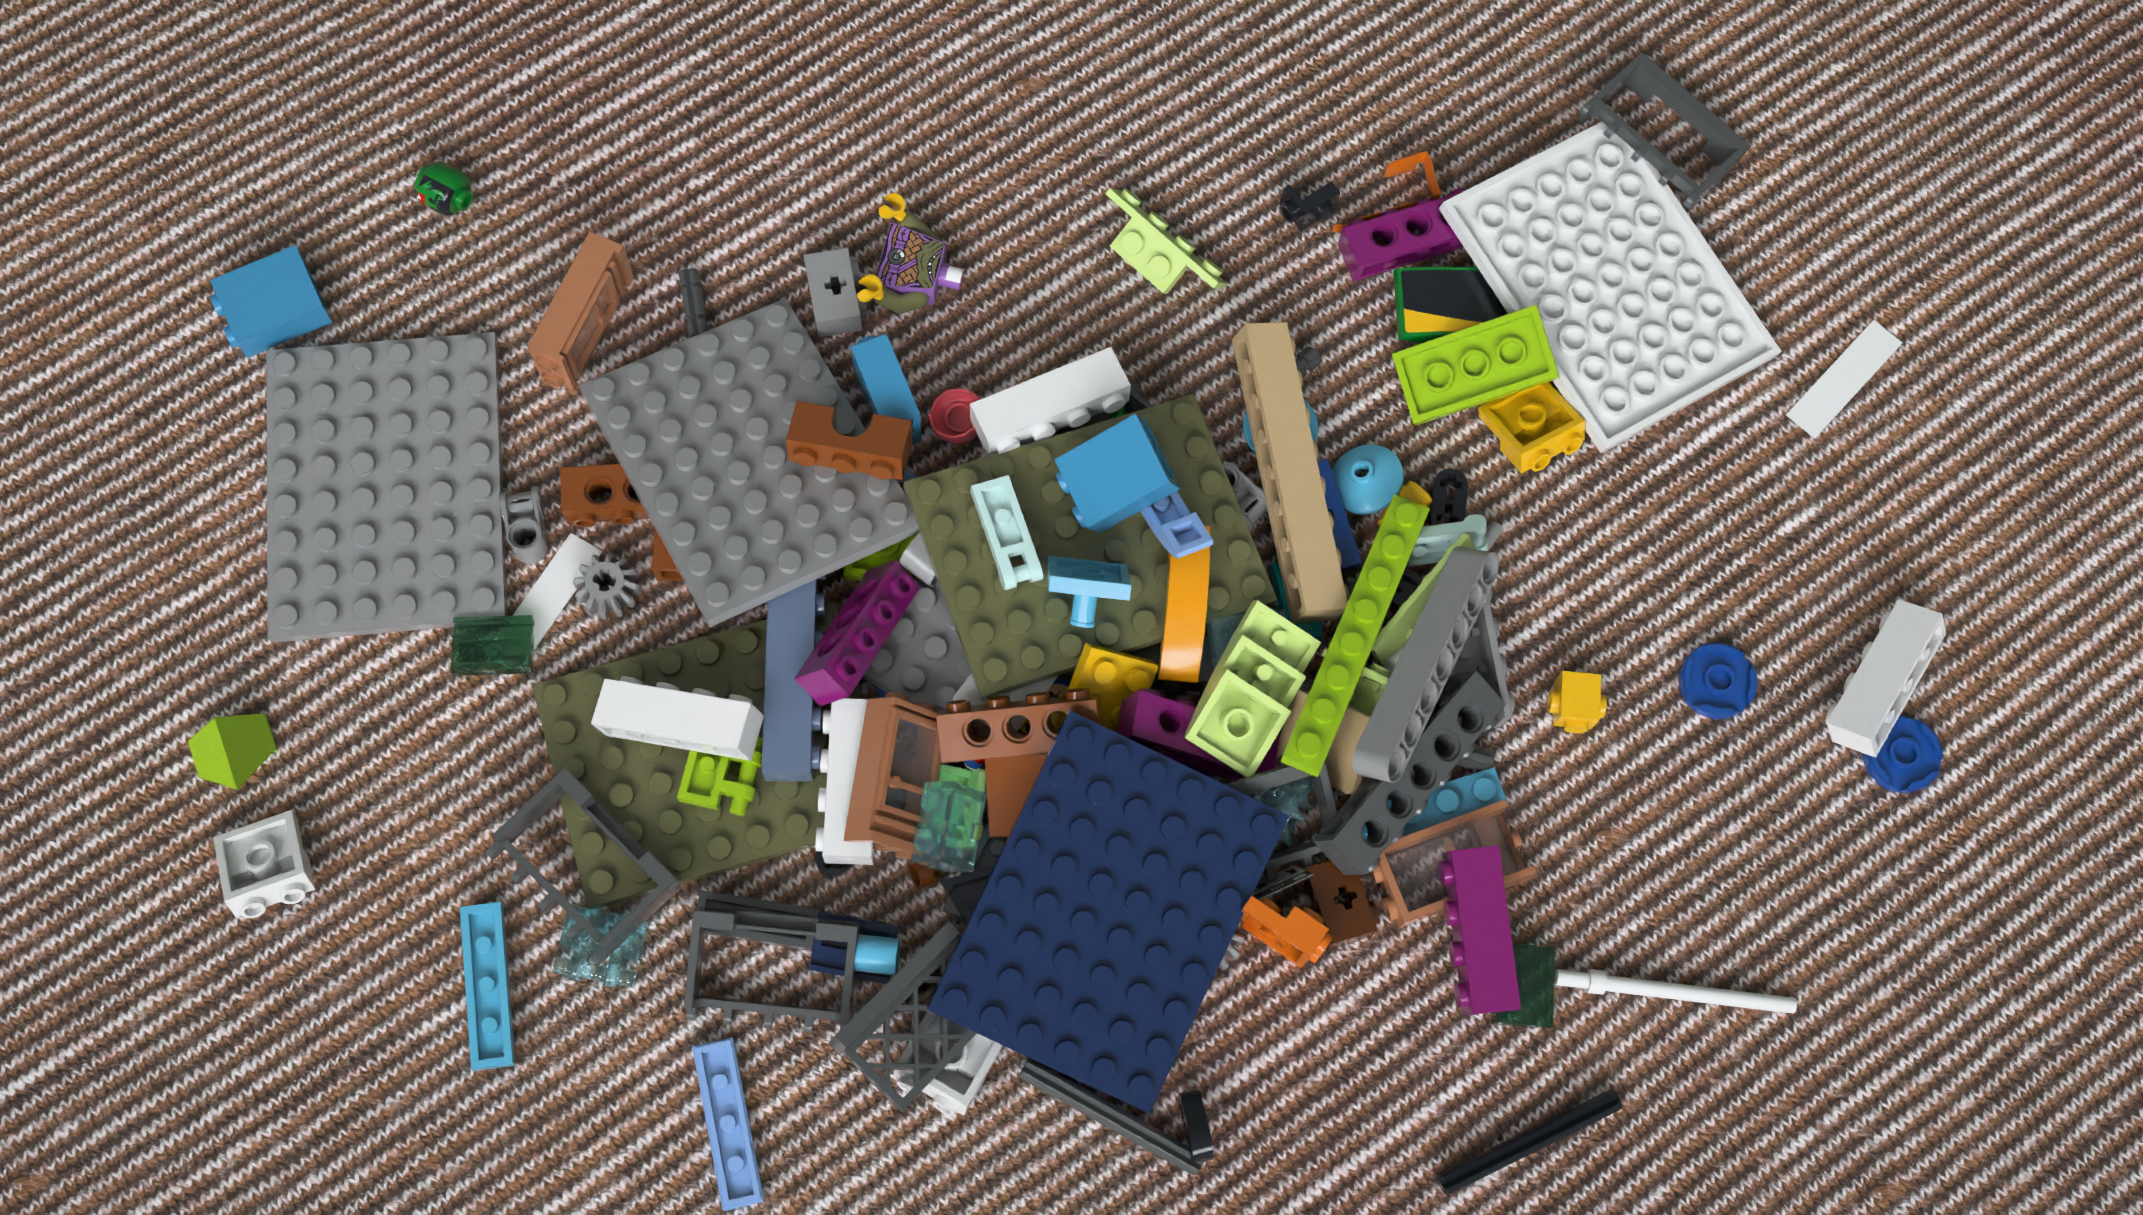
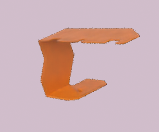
(1406, 165)

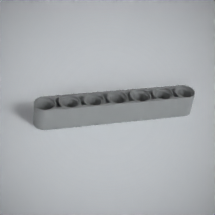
(1425, 664)

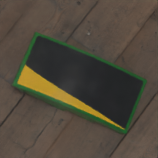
(1442, 301)

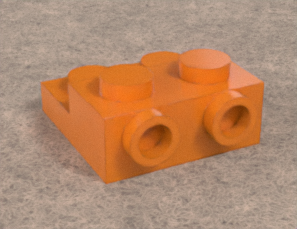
(1296, 938)

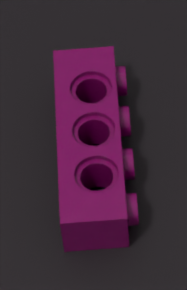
(1367, 258)
(857, 633)
(1141, 723)

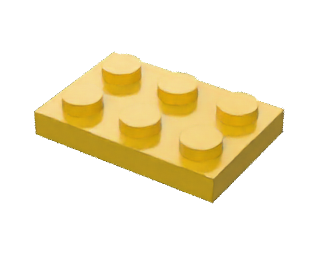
(1113, 676)

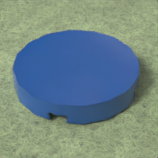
(1717, 681)
(1907, 758)

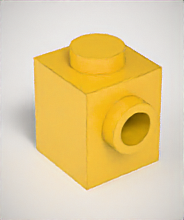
(1576, 701)

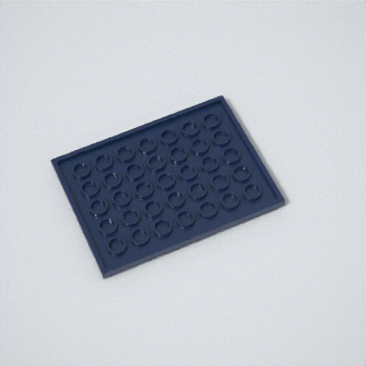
(1108, 912)

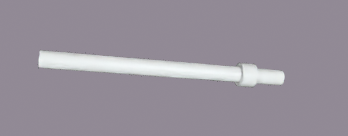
(1598, 982)

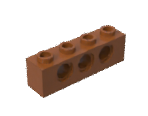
(581, 486)
(961, 743)

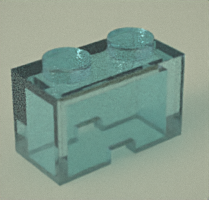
(948, 826)

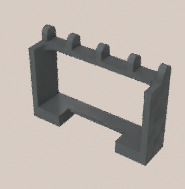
(1647, 80)
(1279, 776)
(567, 784)
(730, 919)

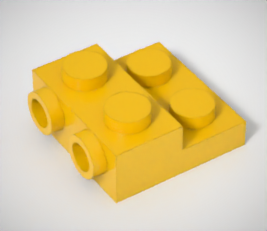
(1534, 426)

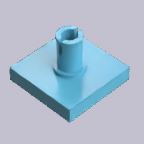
(1087, 582)

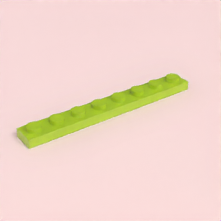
(1355, 636)

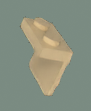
(1341, 752)

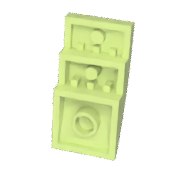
(1251, 689)

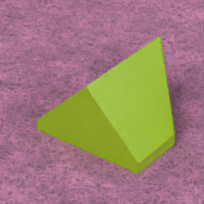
(232, 748)

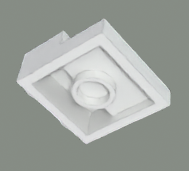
(263, 865)
(961, 1078)

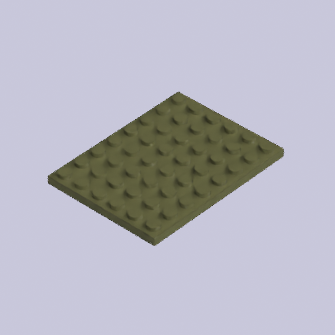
(1026, 630)
(642, 779)

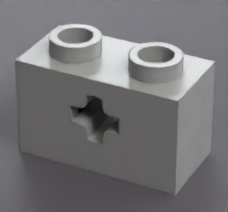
(831, 272)

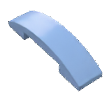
(1177, 527)

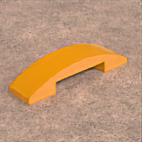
(1185, 616)

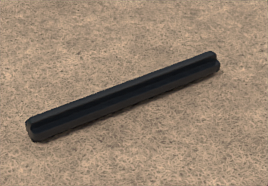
(1529, 1141)

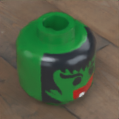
(443, 188)

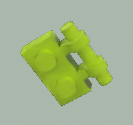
(706, 780)

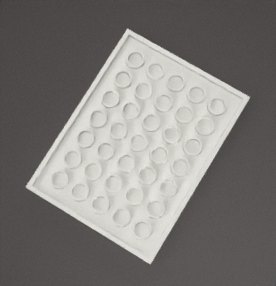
(1619, 278)

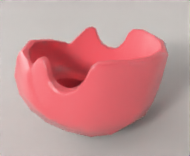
(951, 416)

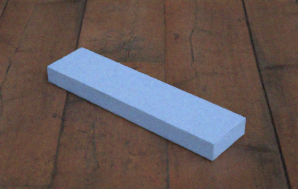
(728, 1124)

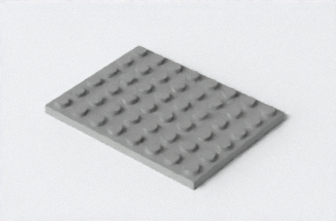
(711, 464)
(383, 486)

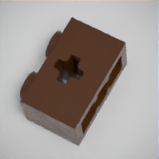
(1344, 925)

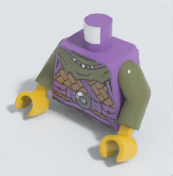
(910, 263)

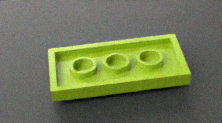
(1475, 365)

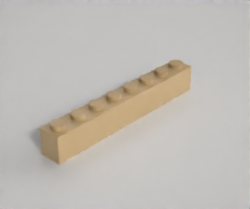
(1290, 473)

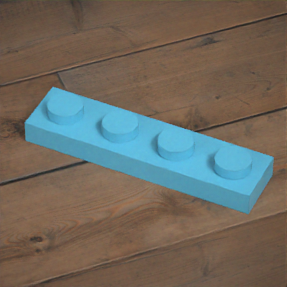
(1455, 799)
(487, 986)

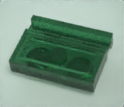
(492, 645)
(1535, 986)

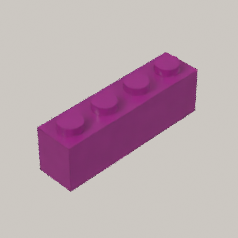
(1479, 930)

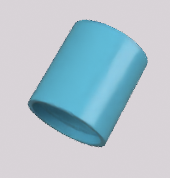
(877, 954)

